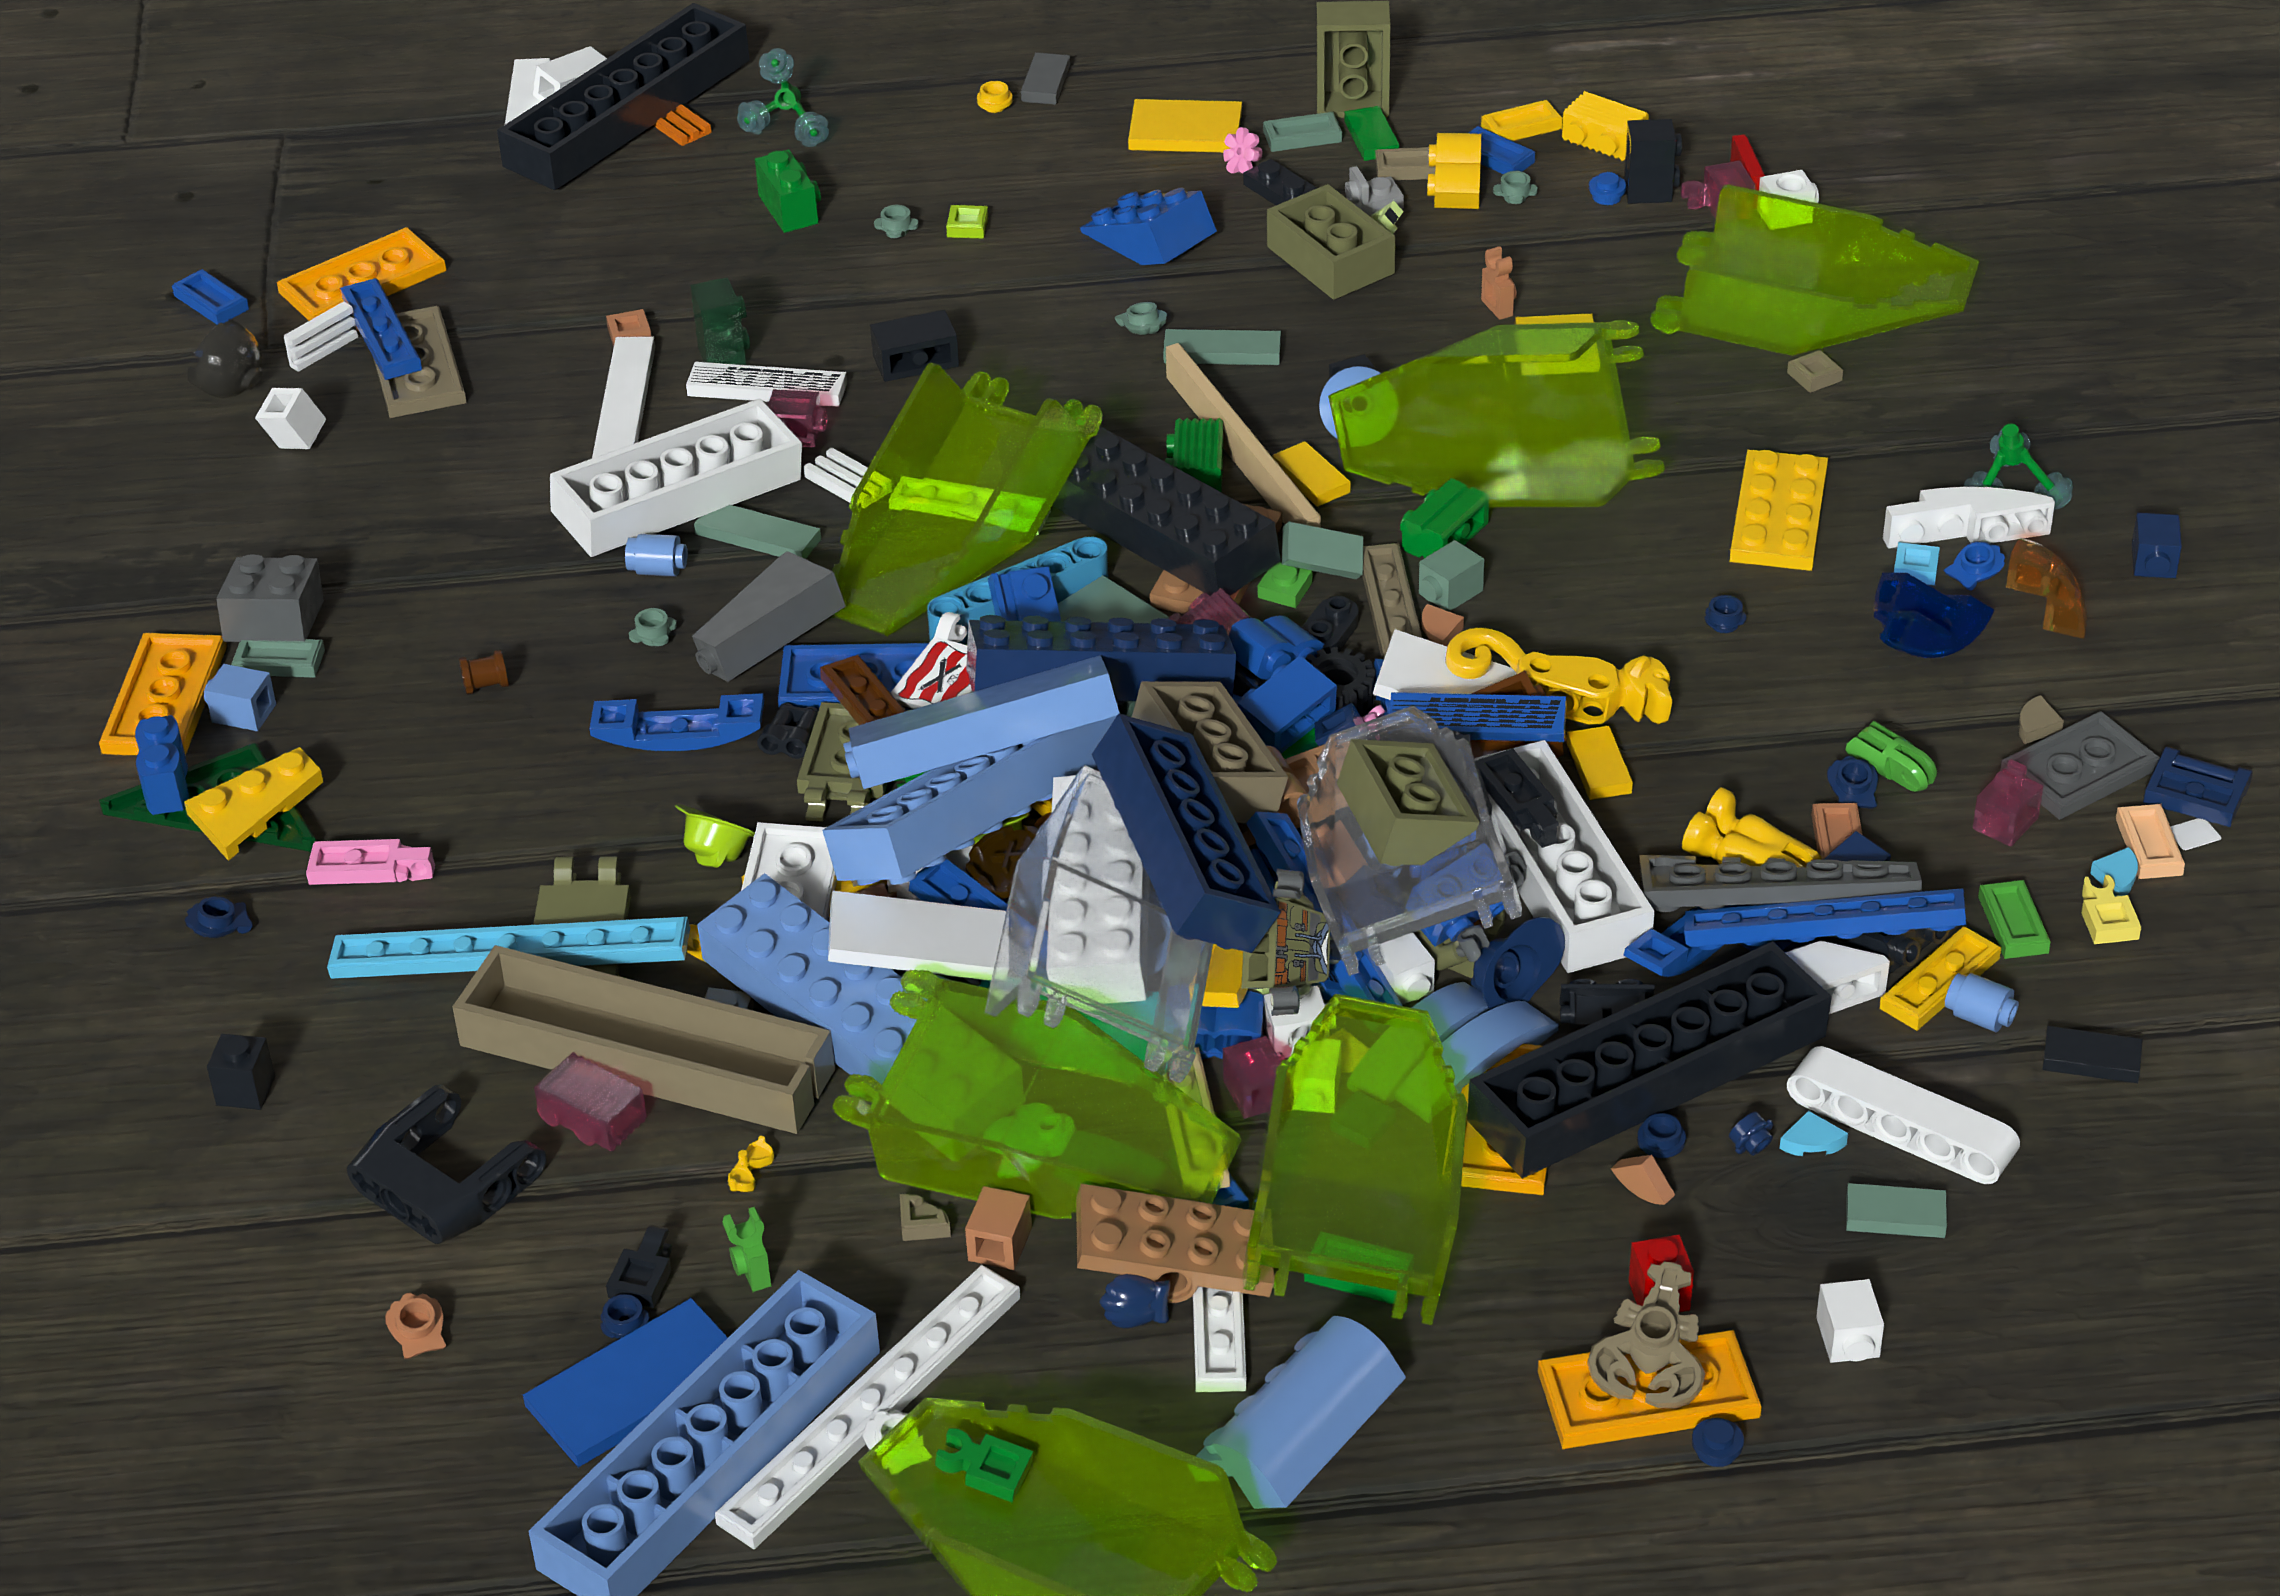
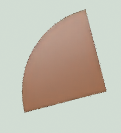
(1440, 624)
(1644, 1179)

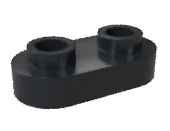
(1333, 622)

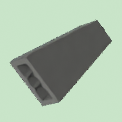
(767, 615)

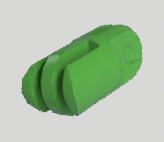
(1893, 757)

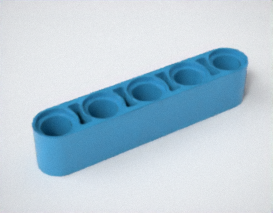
(1070, 568)

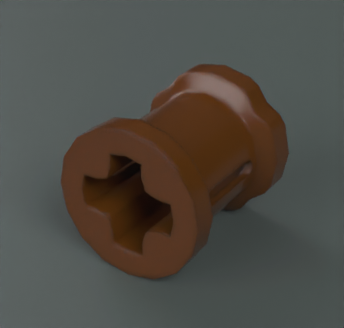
(483, 672)

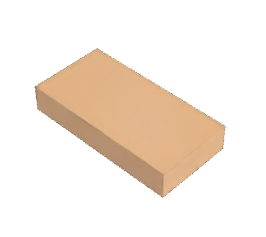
(2151, 840)

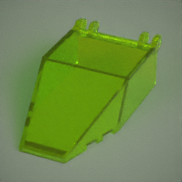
(1807, 276)
(1506, 411)
(952, 494)
(1029, 1107)
(1361, 1156)
(1090, 1518)

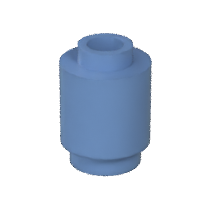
(655, 555)
(1981, 1001)

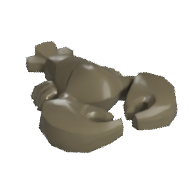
(1652, 1344)

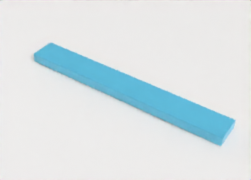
(468, 947)

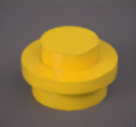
(994, 96)

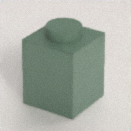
(1451, 576)

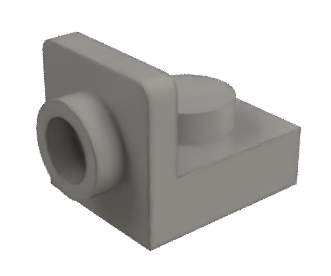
(1372, 194)

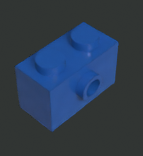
(1289, 703)

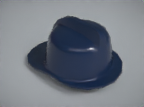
(1520, 964)

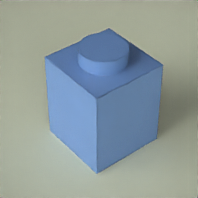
(240, 697)

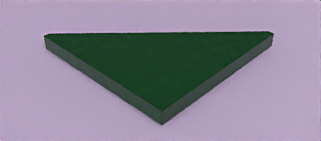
(282, 830)

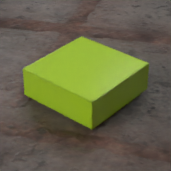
(967, 221)

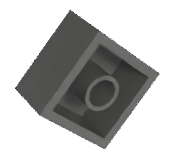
(270, 599)

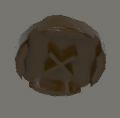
(996, 856)

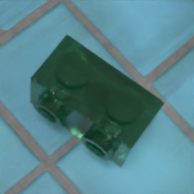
(719, 322)

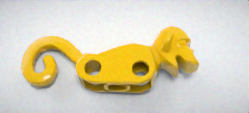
(1585, 681)

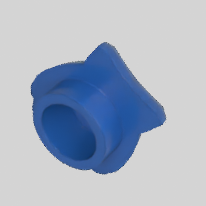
(1976, 564)

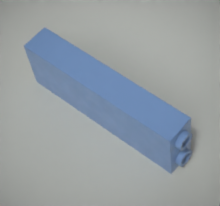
(980, 722)

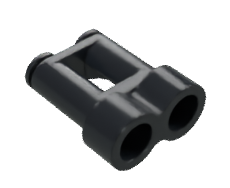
(788, 739)

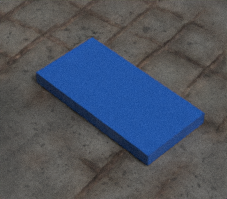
(801, 666)
(620, 1385)

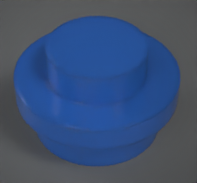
(1607, 188)

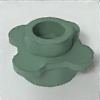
(1515, 187)
(896, 221)
(652, 627)

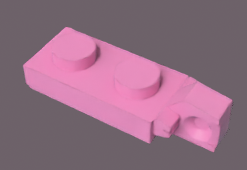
(368, 862)

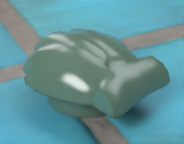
(1142, 318)

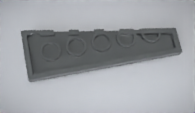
(1680, 882)

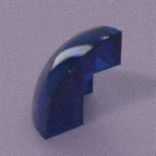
(1925, 620)

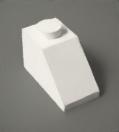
(1843, 972)

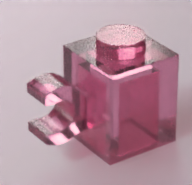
(1715, 178)
(2008, 805)

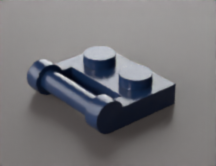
(2197, 787)

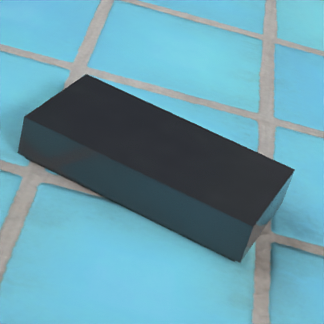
(2092, 1054)

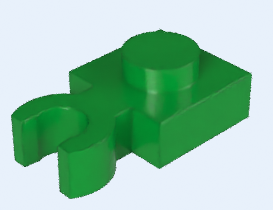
(990, 1467)

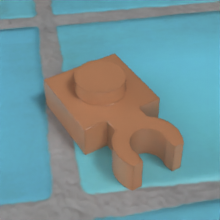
(1497, 286)

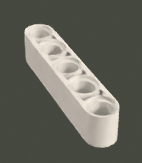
(1903, 1115)

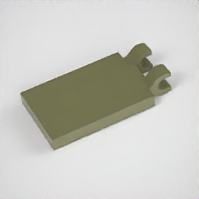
(825, 769)
(584, 900)

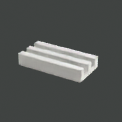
(321, 341)
(840, 466)

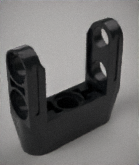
(423, 1196)

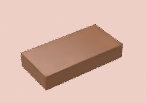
(1834, 824)

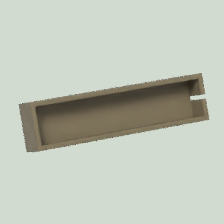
(649, 1035)

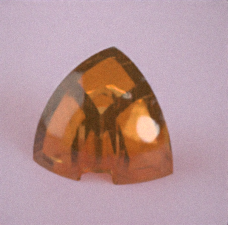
(2045, 574)

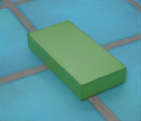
(2014, 919)

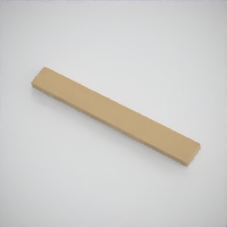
(1239, 440)

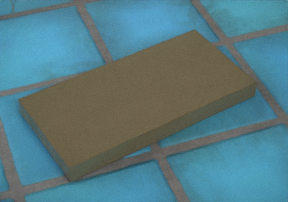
(439, 380)

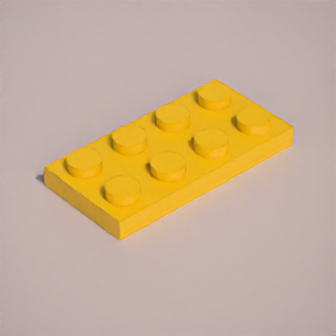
(1779, 510)

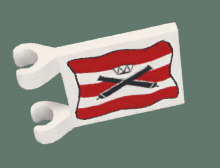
(938, 670)

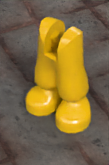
(1751, 838)

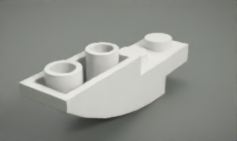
(1973, 512)

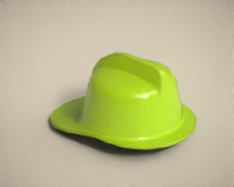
(712, 837)

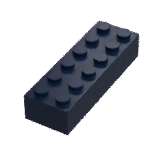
(1131, 651)
(1185, 834)

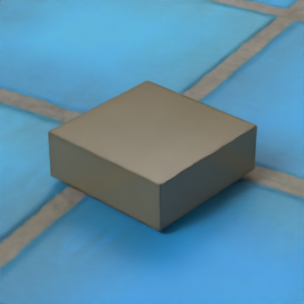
(1815, 371)

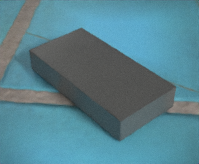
(1045, 78)

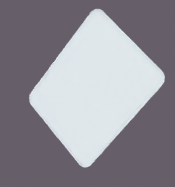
(2194, 834)

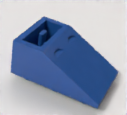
(1152, 225)

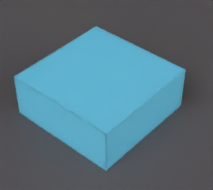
(1918, 561)

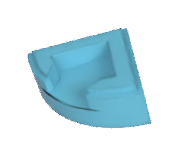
(2121, 867)
(1813, 1135)

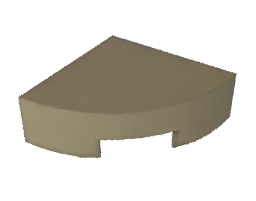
(2038, 720)
(922, 1219)

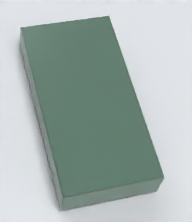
(1302, 131)
(1322, 550)
(281, 657)
(1896, 1210)

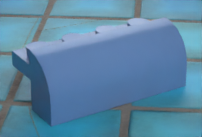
(1304, 1412)

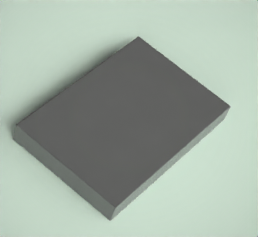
(2084, 763)

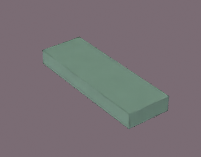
(1227, 346)
(758, 531)

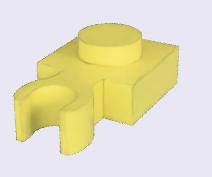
(2108, 916)

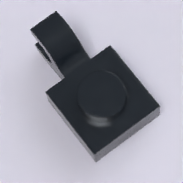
(643, 1271)

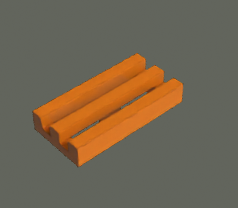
(687, 122)

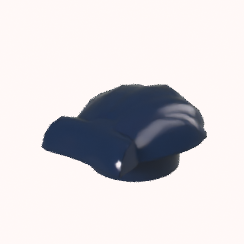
(1854, 781)
(218, 918)
(1135, 1301)

